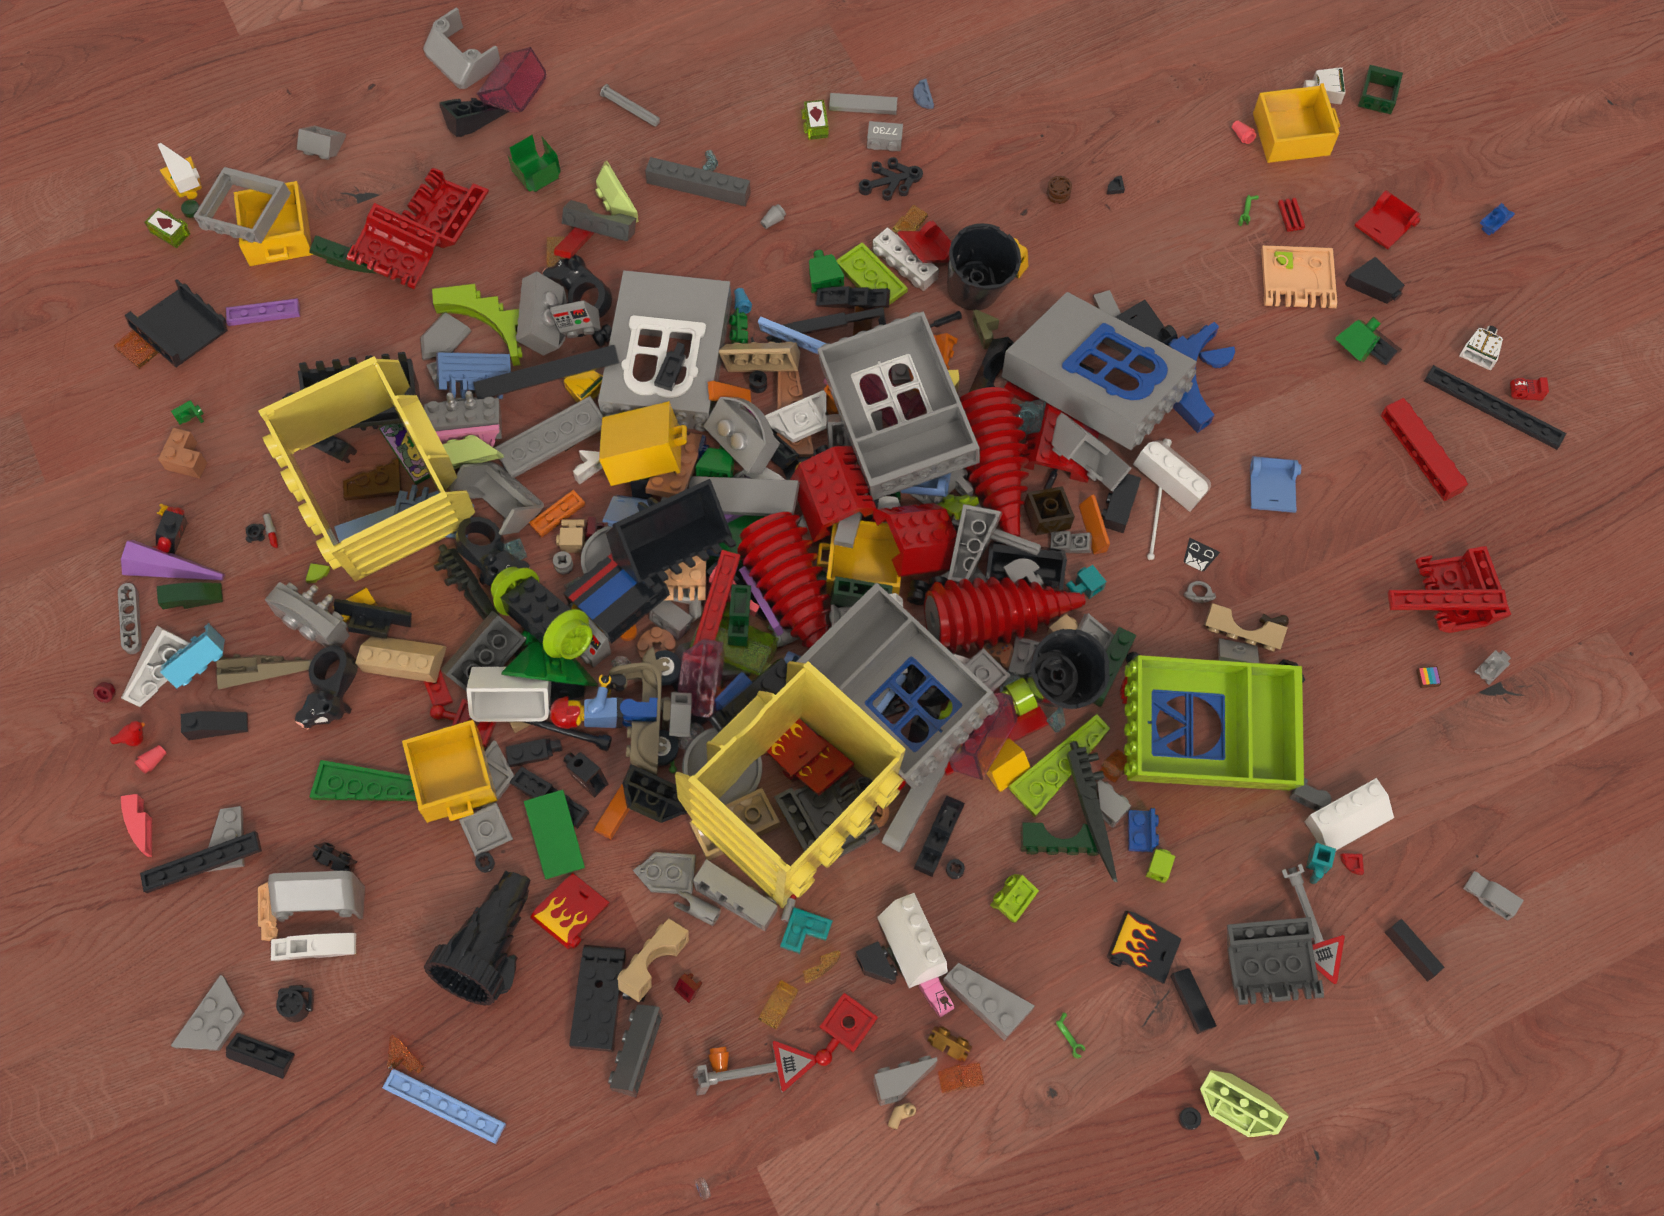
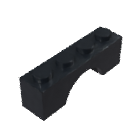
(991, 364)

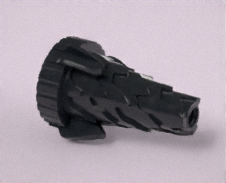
(476, 958)

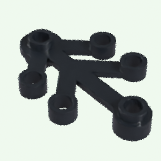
(891, 178)

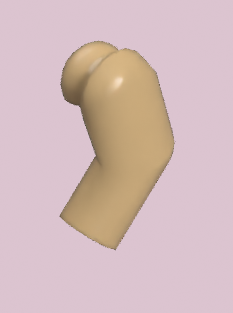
(900, 1112)

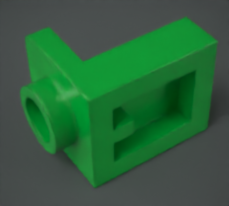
(186, 412)

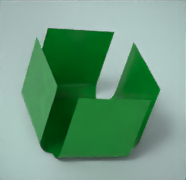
(531, 169)

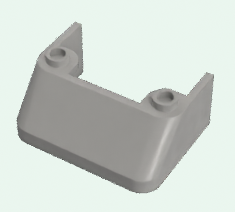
(459, 67)
(1089, 452)
(501, 492)
(316, 892)

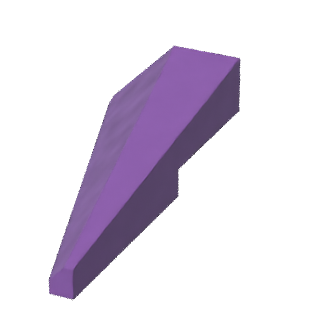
(147, 561)

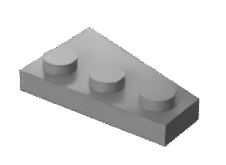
(227, 827)

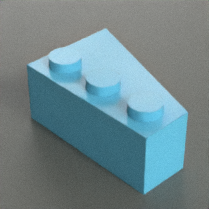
(193, 657)

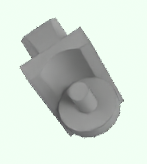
(1493, 666)

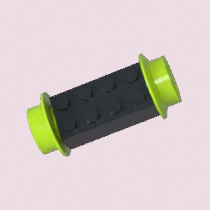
(555, 625)

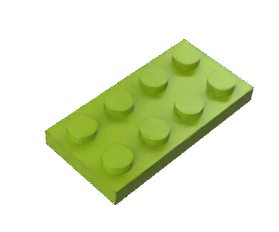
(868, 271)

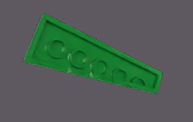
(352, 782)

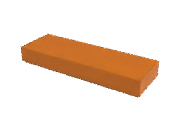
(719, 390)
(554, 514)

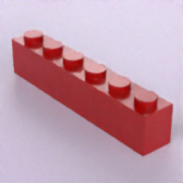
(1424, 449)

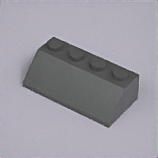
(486, 647)
(636, 1050)

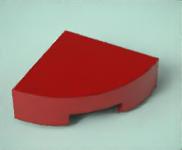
(1353, 862)

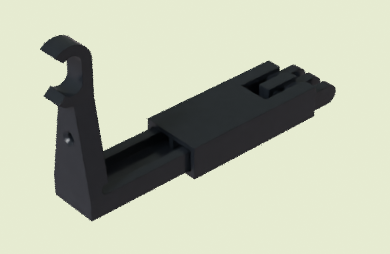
(836, 321)

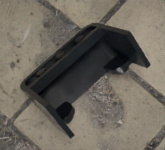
(1050, 560)

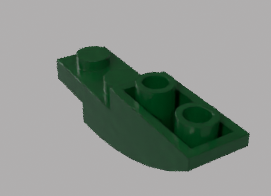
(336, 254)

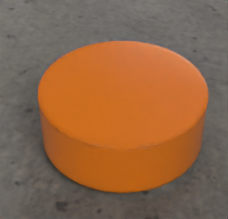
(629, 634)

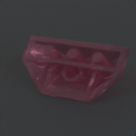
(702, 675)

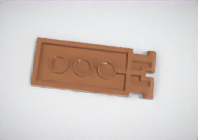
(673, 483)

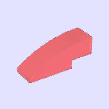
(137, 822)

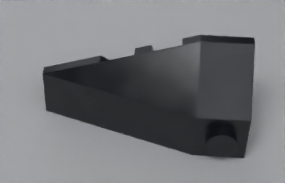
(468, 116)

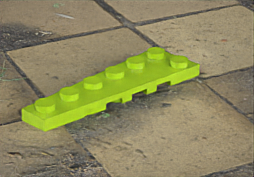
(1046, 777)

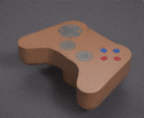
(1001, 652)

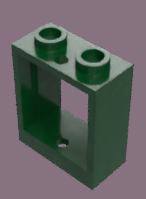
(1375, 75)

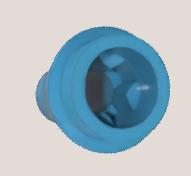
(742, 301)

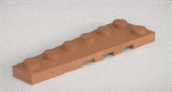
(790, 392)

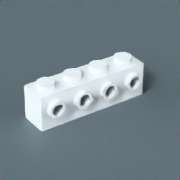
(899, 256)

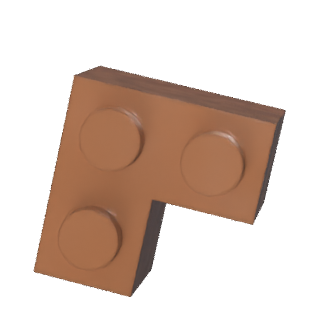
(180, 456)

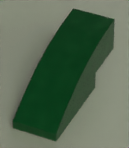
(189, 594)
(739, 615)

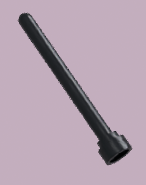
(602, 742)

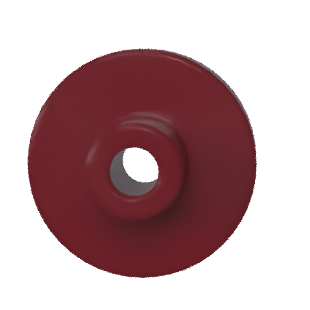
(104, 692)

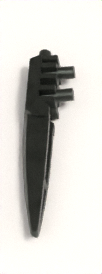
(461, 574)
(1086, 790)

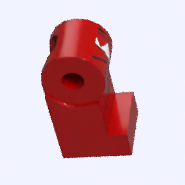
(1529, 389)

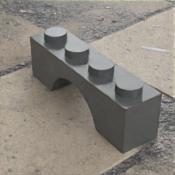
(615, 226)

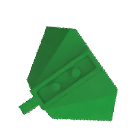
(537, 664)

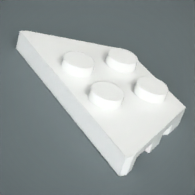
(800, 418)

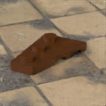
(377, 483)

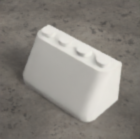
(1173, 474)
(506, 697)

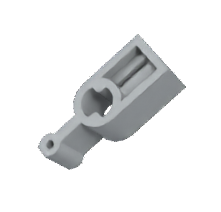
(1493, 896)

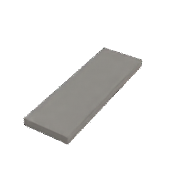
(550, 437)
(753, 496)

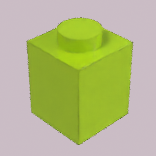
(1160, 865)

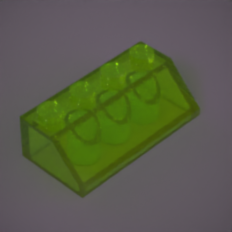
(754, 656)

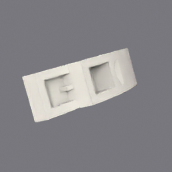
(313, 946)

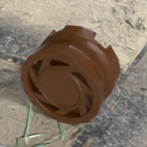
(1059, 190)

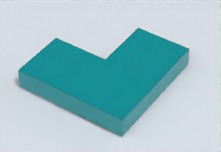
(802, 924)

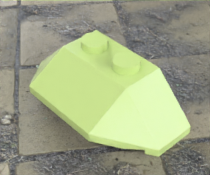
(613, 194)
(470, 451)
(1242, 1105)

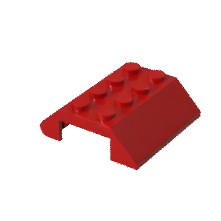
(446, 207)
(394, 246)
(1041, 451)
(831, 489)
(922, 536)
(1463, 572)

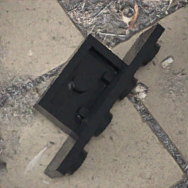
(371, 619)

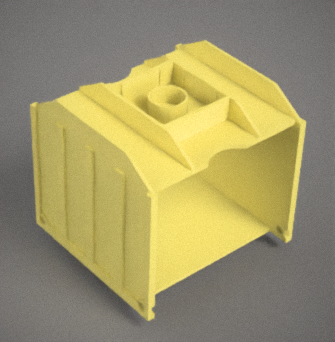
(342, 403)
(750, 735)

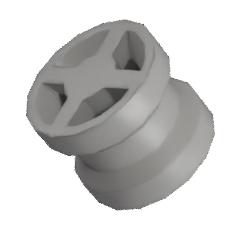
(563, 567)

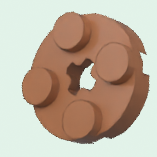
(656, 636)

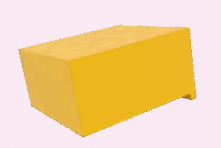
(1296, 123)
(289, 233)
(641, 443)
(867, 560)
(449, 772)

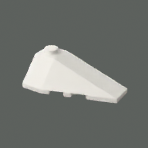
(146, 675)

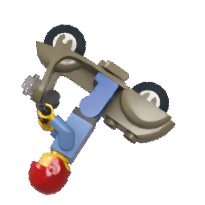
(648, 744)

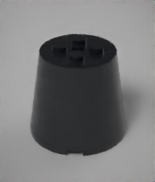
(981, 265)
(1079, 667)

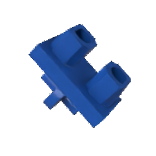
(1496, 219)

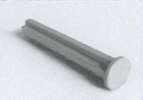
(629, 105)

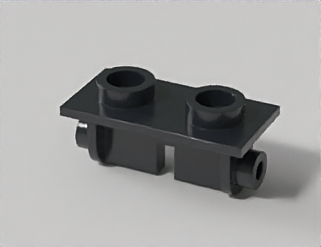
(327, 853)

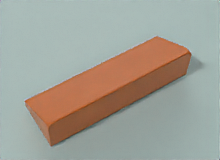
(1094, 525)
(613, 815)

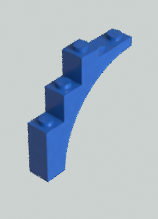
(1192, 405)

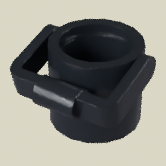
(293, 1004)

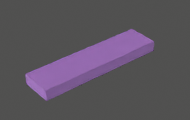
(262, 312)
(762, 602)

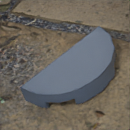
(922, 95)

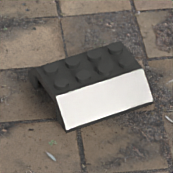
(813, 814)
(1273, 960)

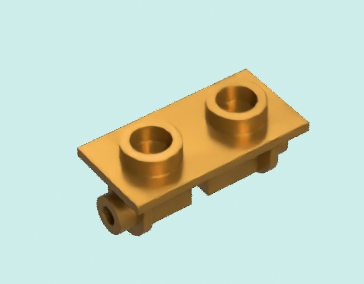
(957, 1045)

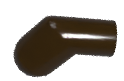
(1281, 620)

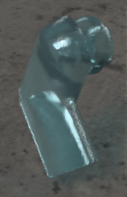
(711, 162)

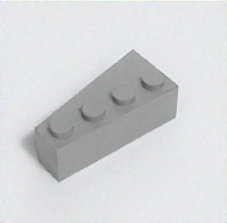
(972, 538)
(735, 895)
(989, 1001)

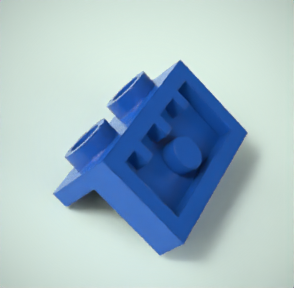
(1142, 830)

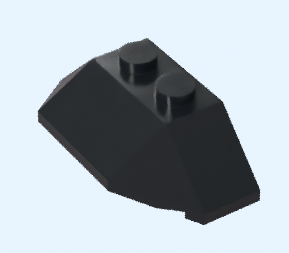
(651, 795)

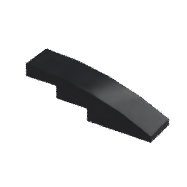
(850, 297)
(535, 786)
(939, 836)

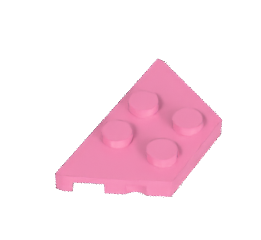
(485, 433)

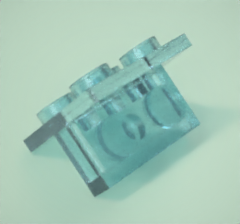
(1032, 414)

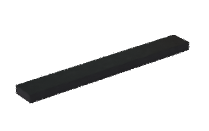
(546, 372)
(1495, 407)

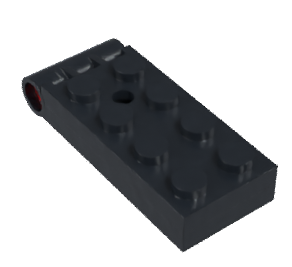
(770, 681)
(595, 1007)

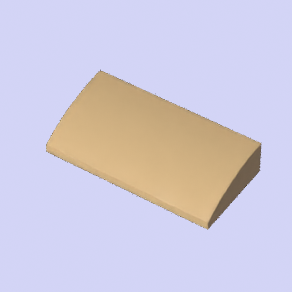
(753, 811)

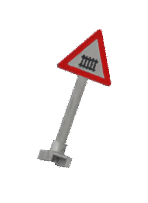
(1326, 952)
(789, 1065)

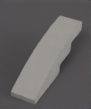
(848, 530)

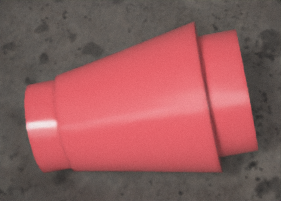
(1244, 132)
(149, 760)

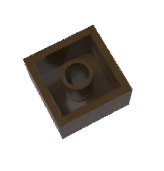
(1049, 510)

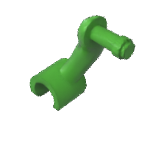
(1245, 216)
(1069, 1037)

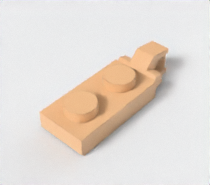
(265, 918)

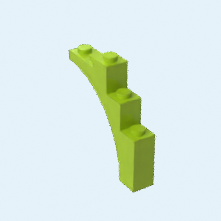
(468, 302)

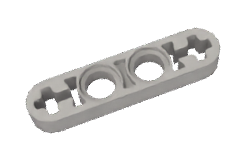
(126, 619)

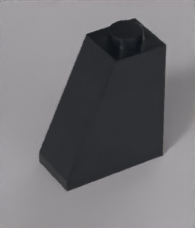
(1376, 281)

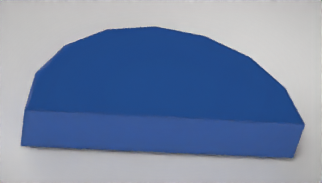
(1218, 358)

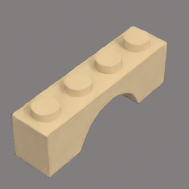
(1269, 634)
(668, 940)

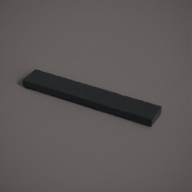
(200, 862)

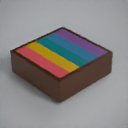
(1428, 677)

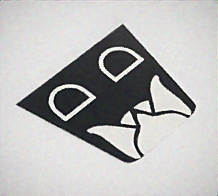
(1199, 555)

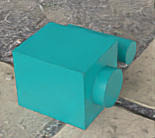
(1088, 581)
(1320, 861)

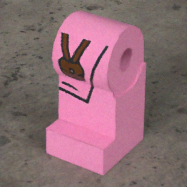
(936, 996)

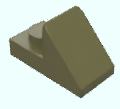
(984, 326)

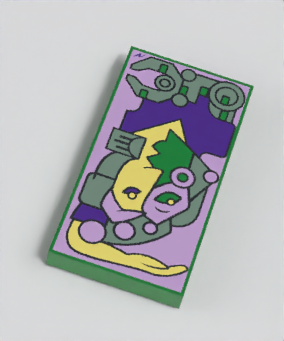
(405, 450)

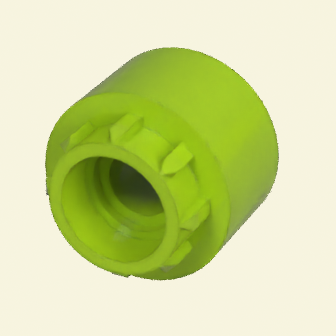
(1022, 696)

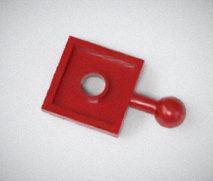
(485, 728)
(847, 1037)

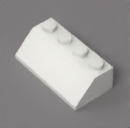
(1351, 816)
(912, 941)

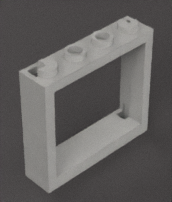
(219, 190)

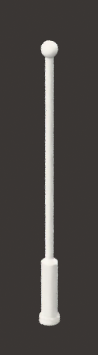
(1151, 556)

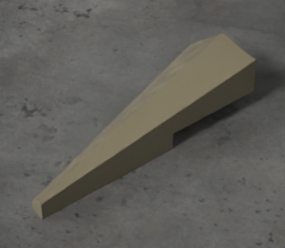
(250, 669)

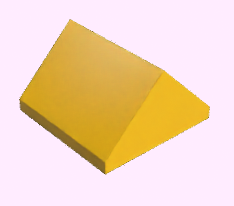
(1008, 765)

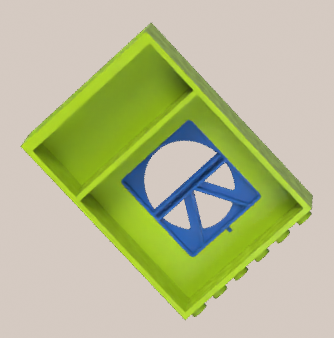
(1257, 713)

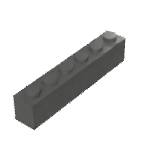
(698, 181)

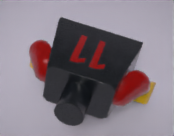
(170, 528)

